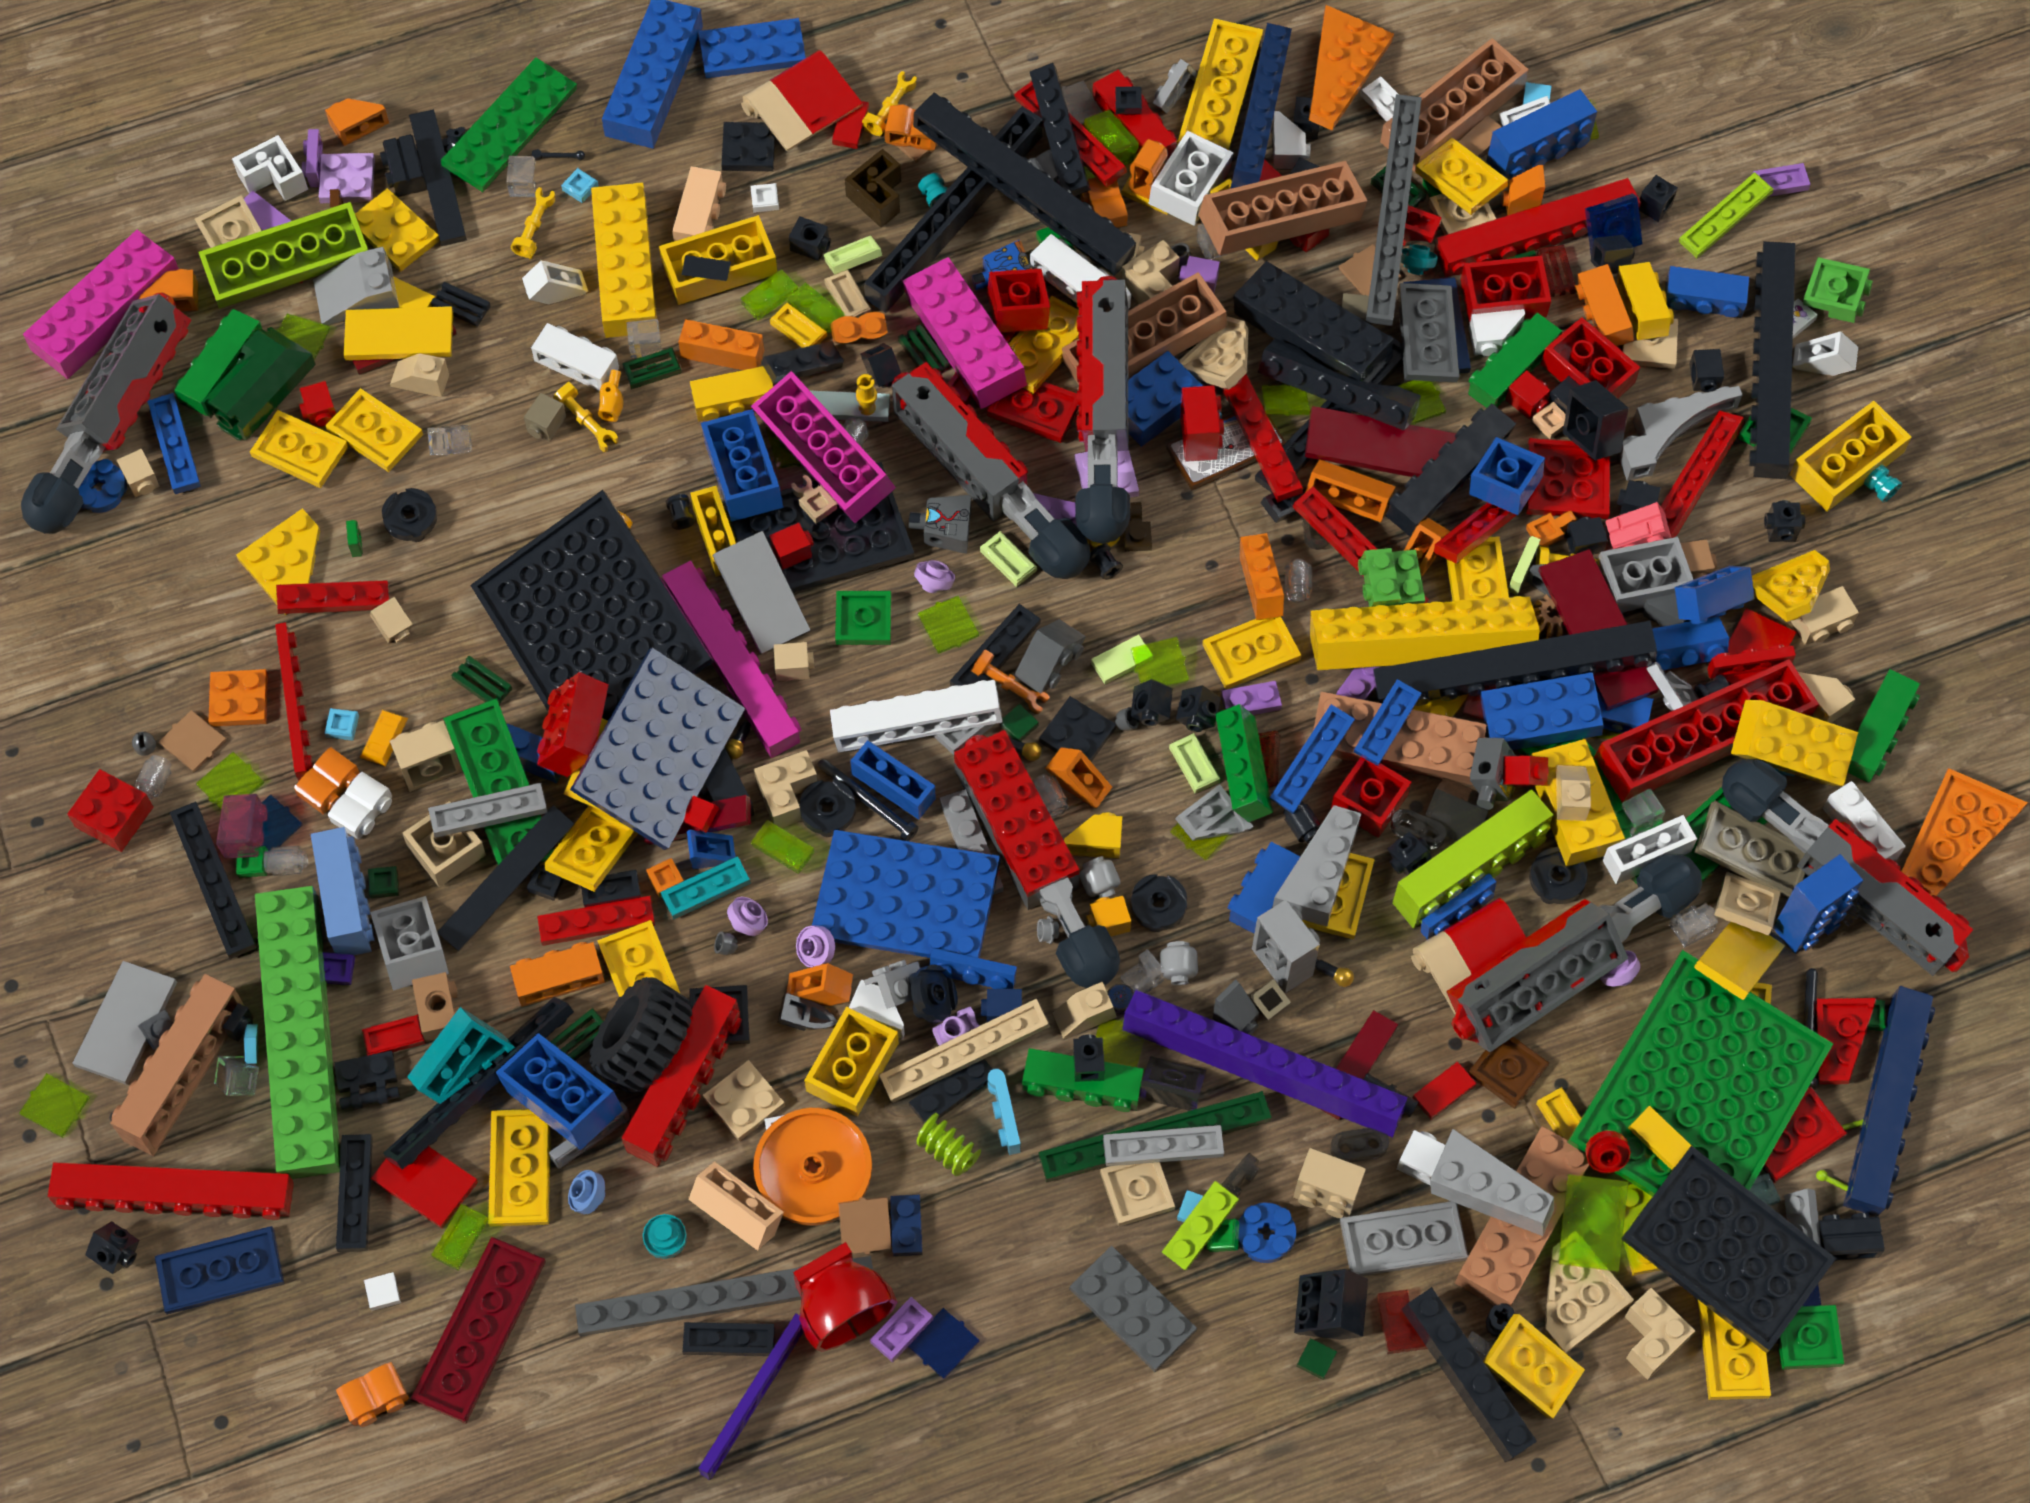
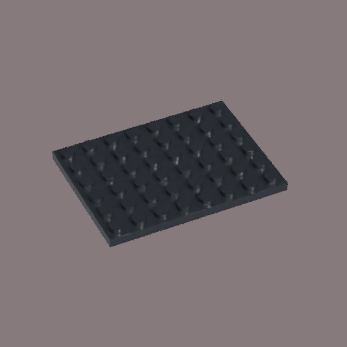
(587, 605)

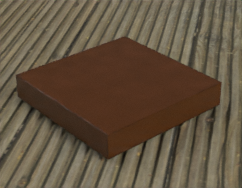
(1509, 1070)

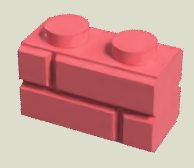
(1638, 527)

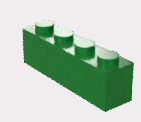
(1516, 356)
(216, 359)
(1881, 723)
(1244, 763)
(1054, 1075)

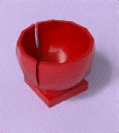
(837, 1291)

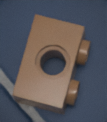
(427, 993)

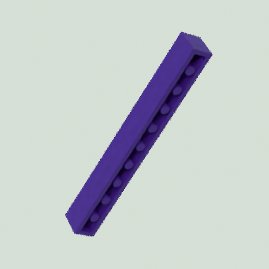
(1264, 1063)

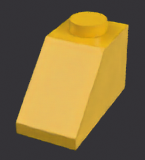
(1097, 837)

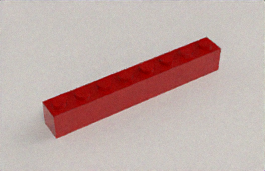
(1525, 229)
(170, 1190)

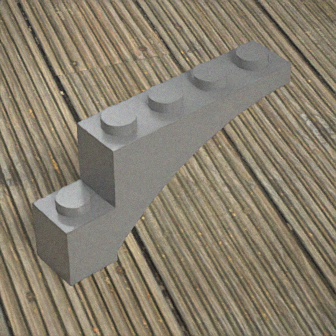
(1664, 422)

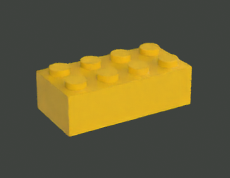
(740, 243)
(1849, 455)
(1794, 742)
(1580, 839)

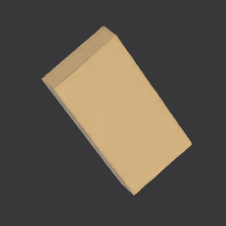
(847, 294)

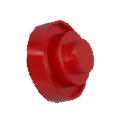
(1607, 1151)

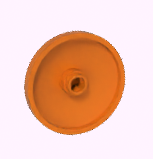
(812, 1164)

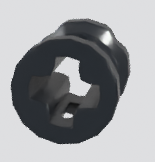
(680, 511)
(1105, 561)
(1717, 684)
(1495, 1312)

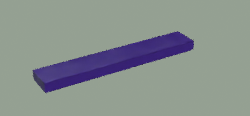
(751, 1398)

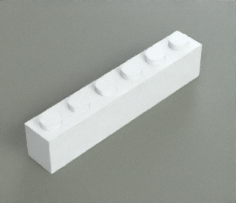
(916, 715)

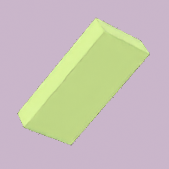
(852, 254)
(1008, 559)
(1524, 565)
(1116, 661)
(1194, 763)

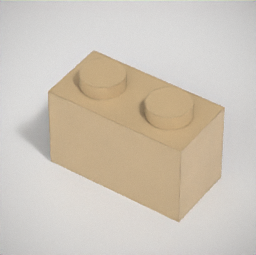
(1830, 614)

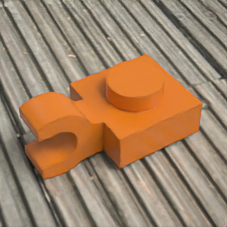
(1550, 529)

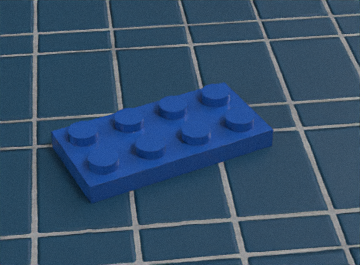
(751, 48)

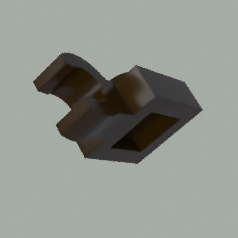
(1138, 533)

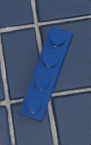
(174, 443)
(1312, 758)

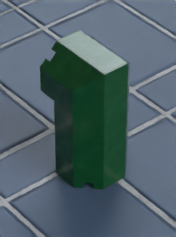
(257, 383)

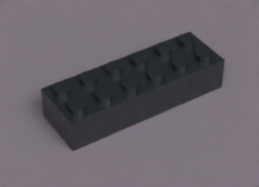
(1313, 323)

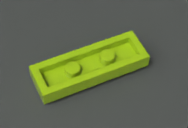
(1200, 1225)

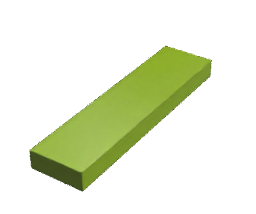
(1726, 215)

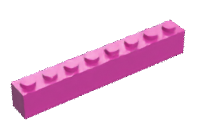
(732, 660)

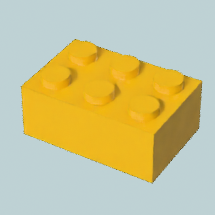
(851, 1061)

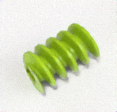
(946, 1147)

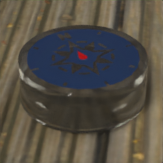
(1120, 997)

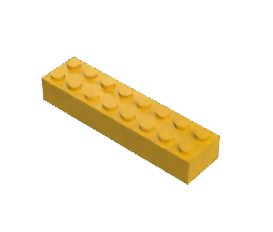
(1418, 631)

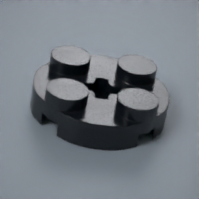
(416, 527)
(827, 792)
(1161, 887)
(1556, 891)
(924, 985)

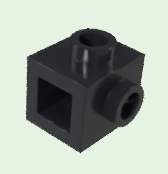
(1784, 521)
(1198, 708)
(1408, 852)
(112, 1247)

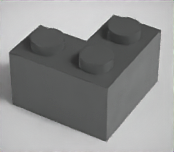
(1047, 654)

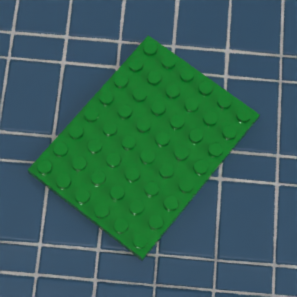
(1712, 1070)

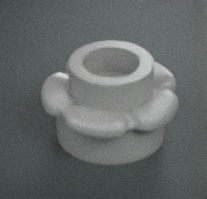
(1047, 930)

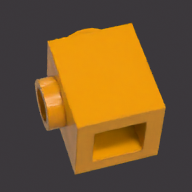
(1111, 914)

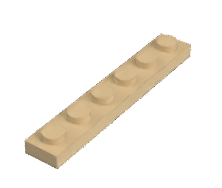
(964, 1050)

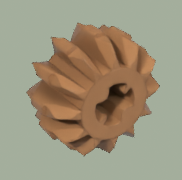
(1549, 618)

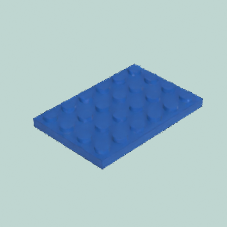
(905, 895)

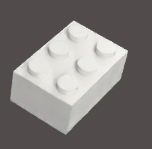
(1188, 176)

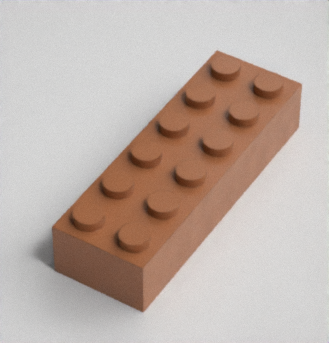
(1464, 98)
(1282, 207)
(1166, 323)
(1424, 746)
(176, 1066)
(1507, 1252)

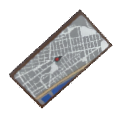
(1233, 456)

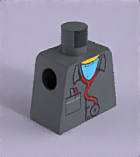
(945, 522)
(1488, 771)

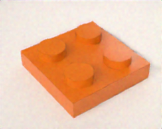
(238, 698)

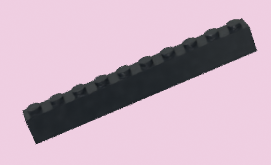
(1024, 183)
(946, 217)
(1773, 361)
(1522, 663)

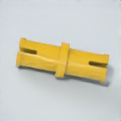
(866, 394)

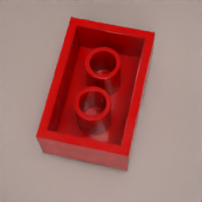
(1506, 286)
(1589, 357)
(572, 724)

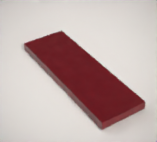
(1371, 443)
(1588, 606)
(478, 1330)

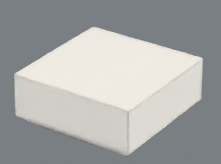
(764, 197)
(382, 1291)

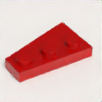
(1845, 1025)

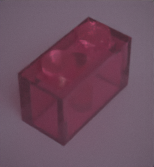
(241, 826)

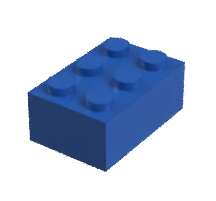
(1156, 397)

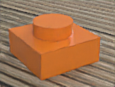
(664, 875)

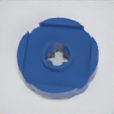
(113, 489)
(1278, 1220)

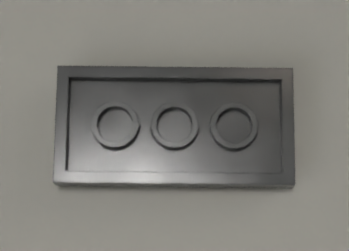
(1428, 332)
(1133, 1308)

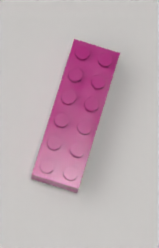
(95, 306)
(965, 333)
(823, 447)

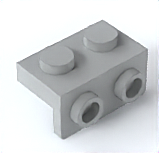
(894, 982)

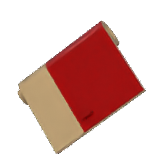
(802, 100)
(1468, 945)

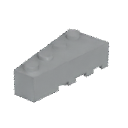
(1320, 869)
(1489, 1186)

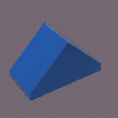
(709, 848)

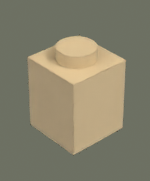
(138, 473)
(391, 621)
(792, 661)

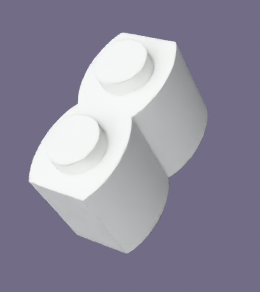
(360, 805)

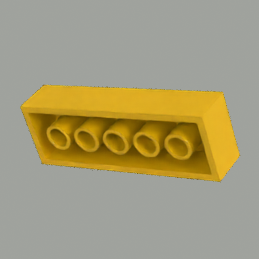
(623, 256)

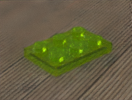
(1593, 1222)

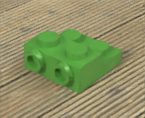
(1838, 289)
(1391, 577)

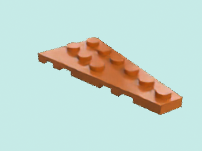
(1345, 60)
(1957, 828)

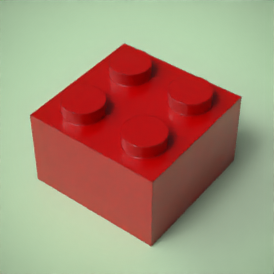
(1018, 300)
(1201, 423)
(1373, 793)
(110, 810)

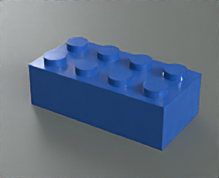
(1542, 135)
(741, 465)
(1543, 711)
(1818, 904)
(559, 1091)

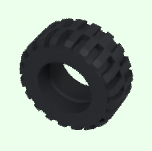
(640, 1035)

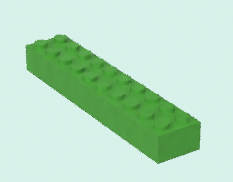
(297, 1033)

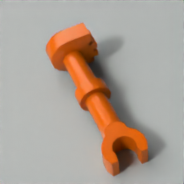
(1008, 682)

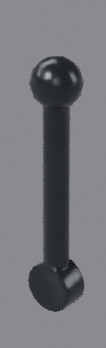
(538, 155)

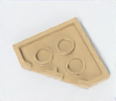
(1220, 357)
(1580, 1302)

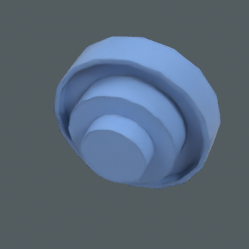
(586, 1192)

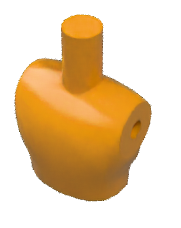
(611, 398)

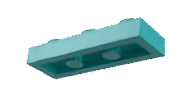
(705, 887)

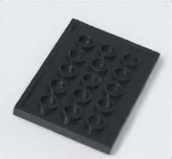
(839, 543)
(1728, 1249)

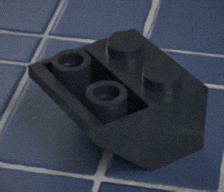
(1331, 1305)

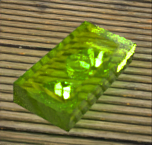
(769, 294)
(815, 306)
(782, 847)
(459, 1237)

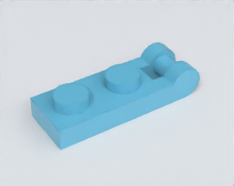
(1003, 1109)

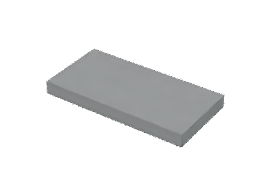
(761, 592)
(114, 1038)
(1404, 1238)

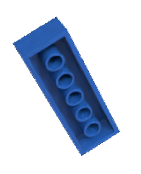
(652, 73)

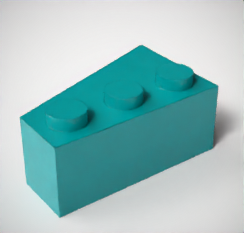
(457, 1055)

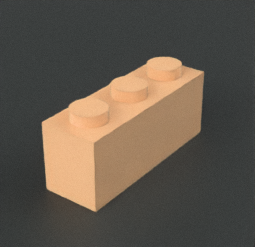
(699, 203)
(736, 1205)

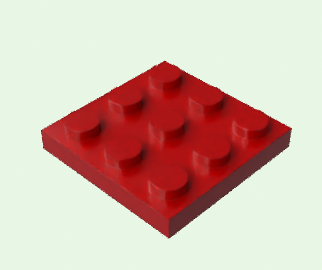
(1570, 481)

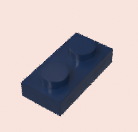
(906, 1225)

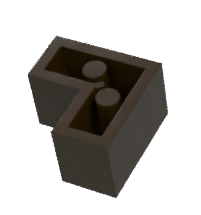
(872, 187)

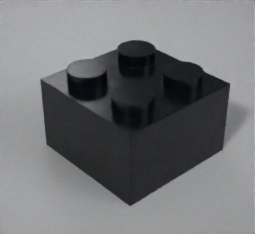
(1595, 420)

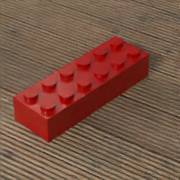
(677, 1089)

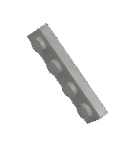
(487, 810)
(965, 826)
(1163, 1145)

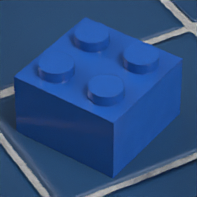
(1507, 476)

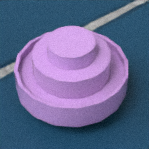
(934, 576)
(747, 916)
(815, 946)
(1624, 973)

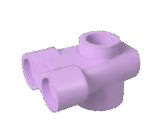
(958, 1025)

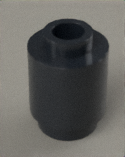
(1303, 822)

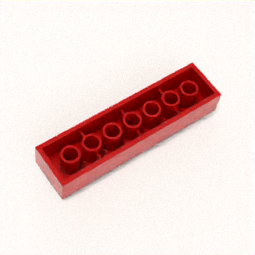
(1696, 732)

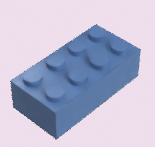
(342, 891)

